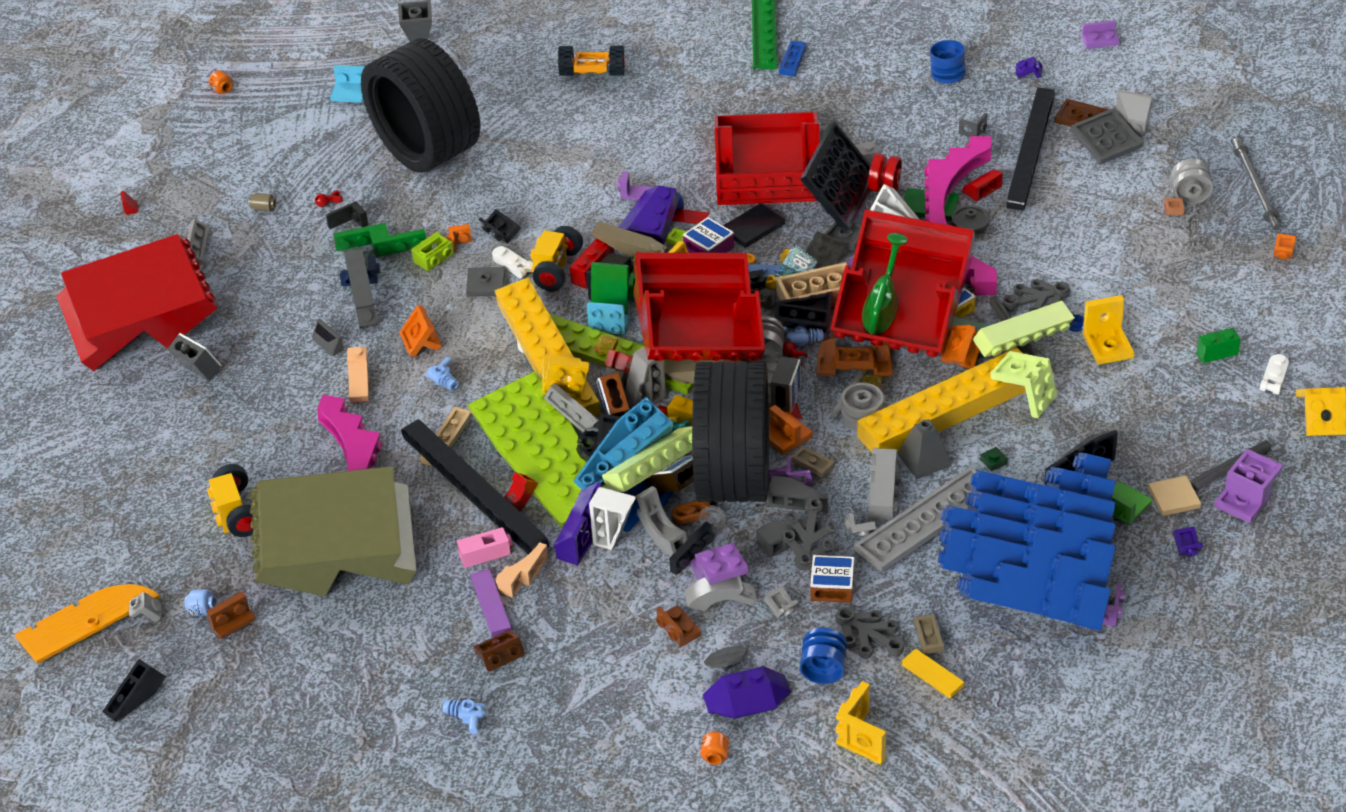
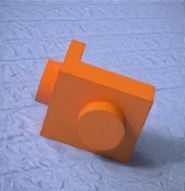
(1284, 246)

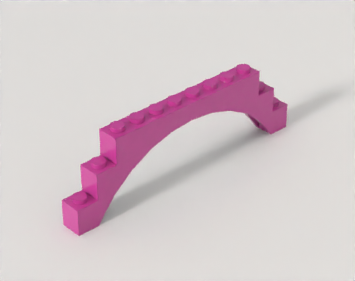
(941, 180)
(358, 444)

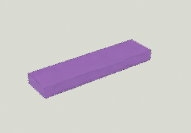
(490, 602)

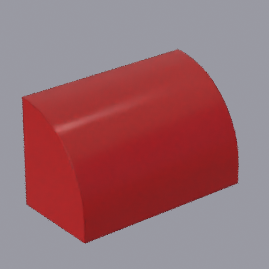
(983, 185)

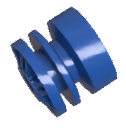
(947, 61)
(823, 655)

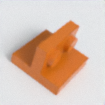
(419, 332)
(960, 347)
(786, 431)

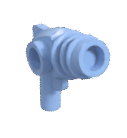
(801, 336)
(442, 376)
(467, 711)

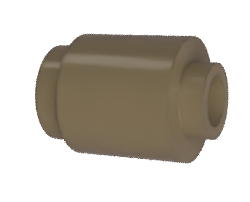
(262, 202)

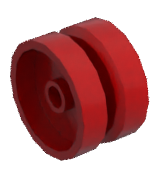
(884, 172)

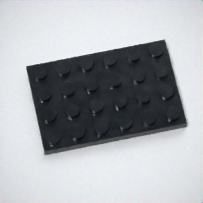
(838, 176)

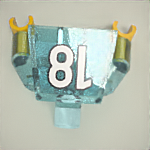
(794, 261)

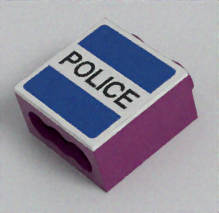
(709, 238)

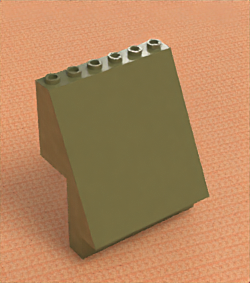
(329, 524)

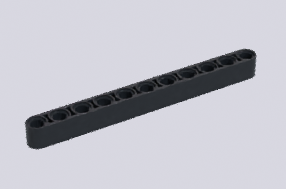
(1030, 149)
(473, 486)

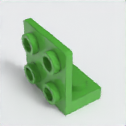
(1128, 503)

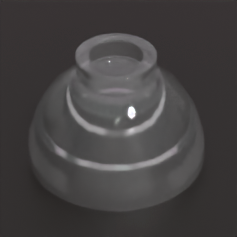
(713, 515)

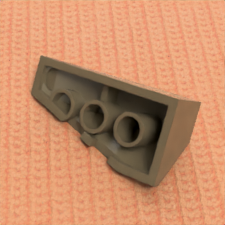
(625, 240)

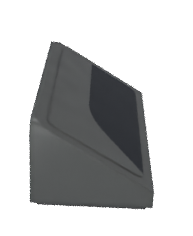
(327, 338)

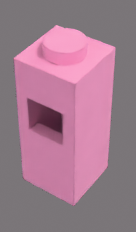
(484, 547)

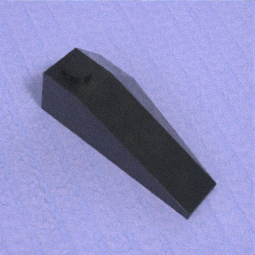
(1099, 444)

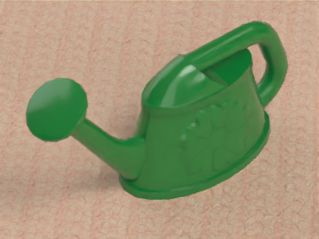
(882, 301)

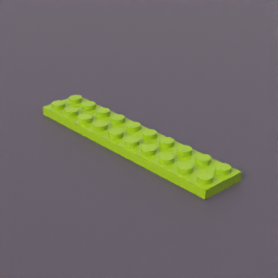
(582, 340)

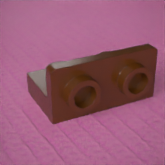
(500, 650)

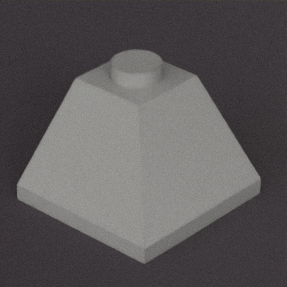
(1135, 110)

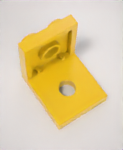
(1106, 330)
(566, 372)
(1324, 399)
(856, 733)

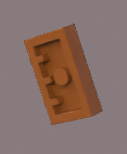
(230, 615)
(678, 625)

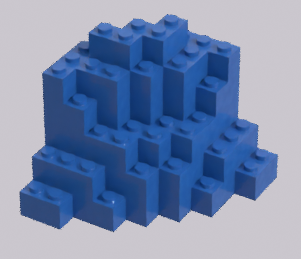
(1036, 542)

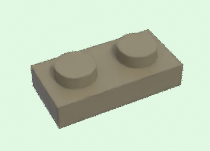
(813, 461)
(928, 634)

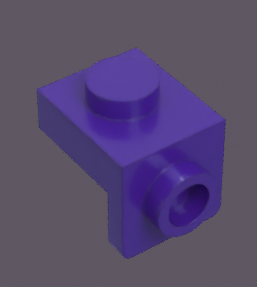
(1028, 66)
(1187, 541)

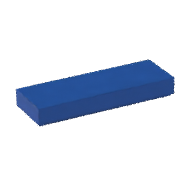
(792, 58)

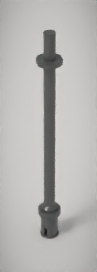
(1241, 151)

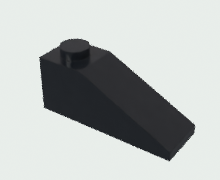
(135, 689)

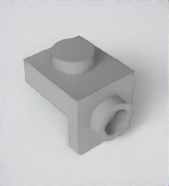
(862, 528)
(780, 602)
(146, 605)

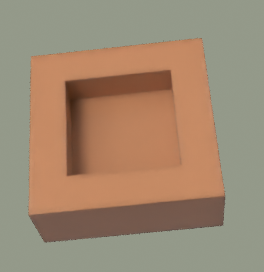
(1174, 206)

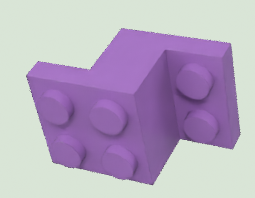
(1248, 485)
(719, 564)

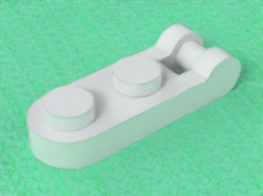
(511, 261)
(1275, 374)

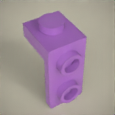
(629, 191)
(1114, 611)

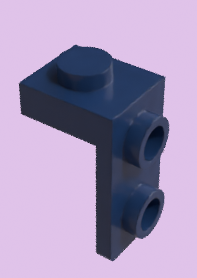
(372, 271)

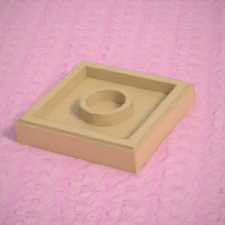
(1174, 495)

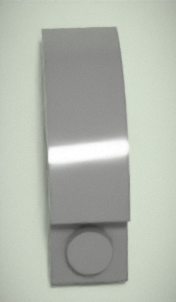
(702, 595)

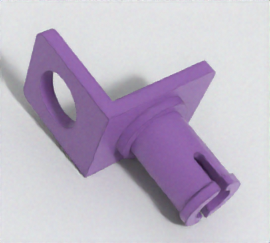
(788, 471)

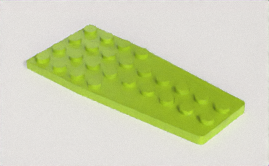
(534, 441)

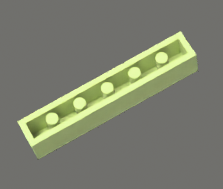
(1023, 329)
(649, 460)

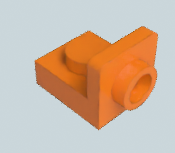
(459, 234)

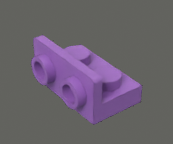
(1099, 34)

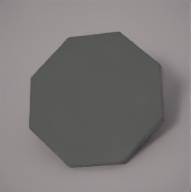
(726, 657)

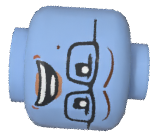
(200, 601)

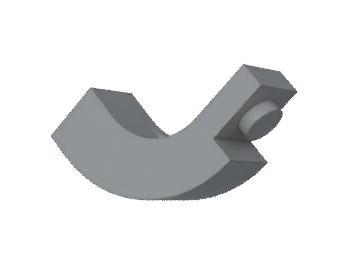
(656, 523)

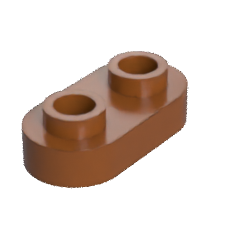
(688, 512)

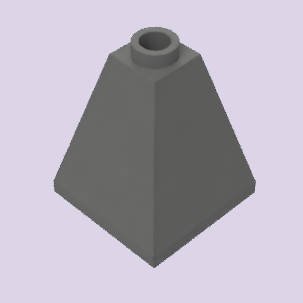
(415, 19)
(924, 450)

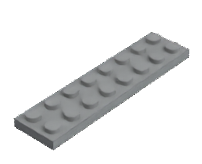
(914, 525)

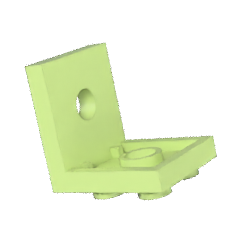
(1031, 372)

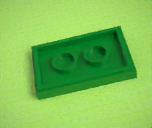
(916, 201)
(610, 284)

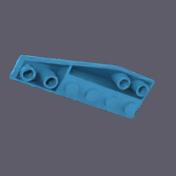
(628, 436)

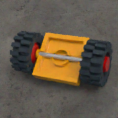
(591, 61)

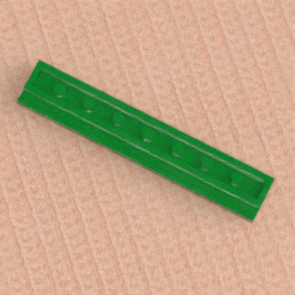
(764, 34)

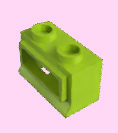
(428, 258)

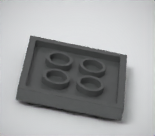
(1106, 136)

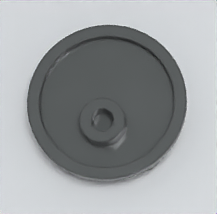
(971, 218)

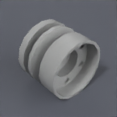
(773, 339)

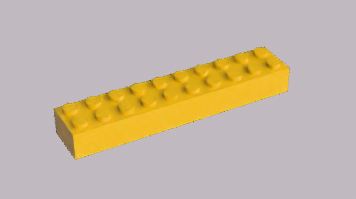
(538, 332)
(941, 404)

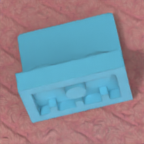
(347, 84)
(607, 318)

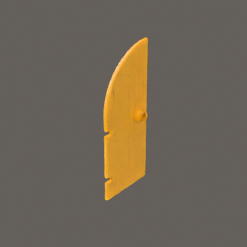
(79, 622)

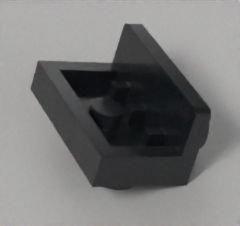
(500, 225)

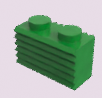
(1218, 345)

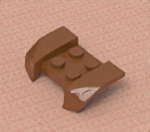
(849, 358)

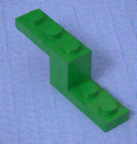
(379, 238)

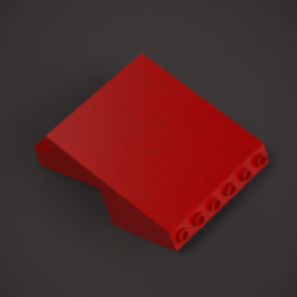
(764, 157)
(925, 277)
(131, 292)
(697, 307)

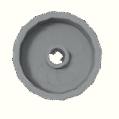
(1191, 181)
(860, 401)

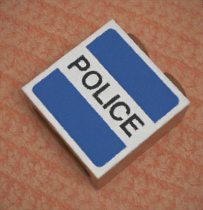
(612, 395)
(832, 578)

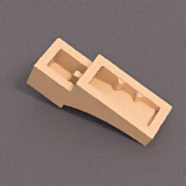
(358, 374)
(522, 572)

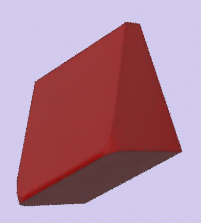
(129, 204)

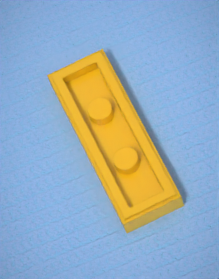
(933, 673)

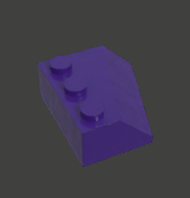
(653, 213)
(577, 531)

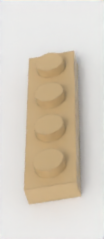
(452, 427)

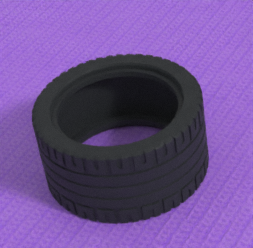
(420, 105)
(730, 431)

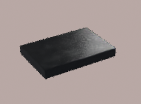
(754, 224)

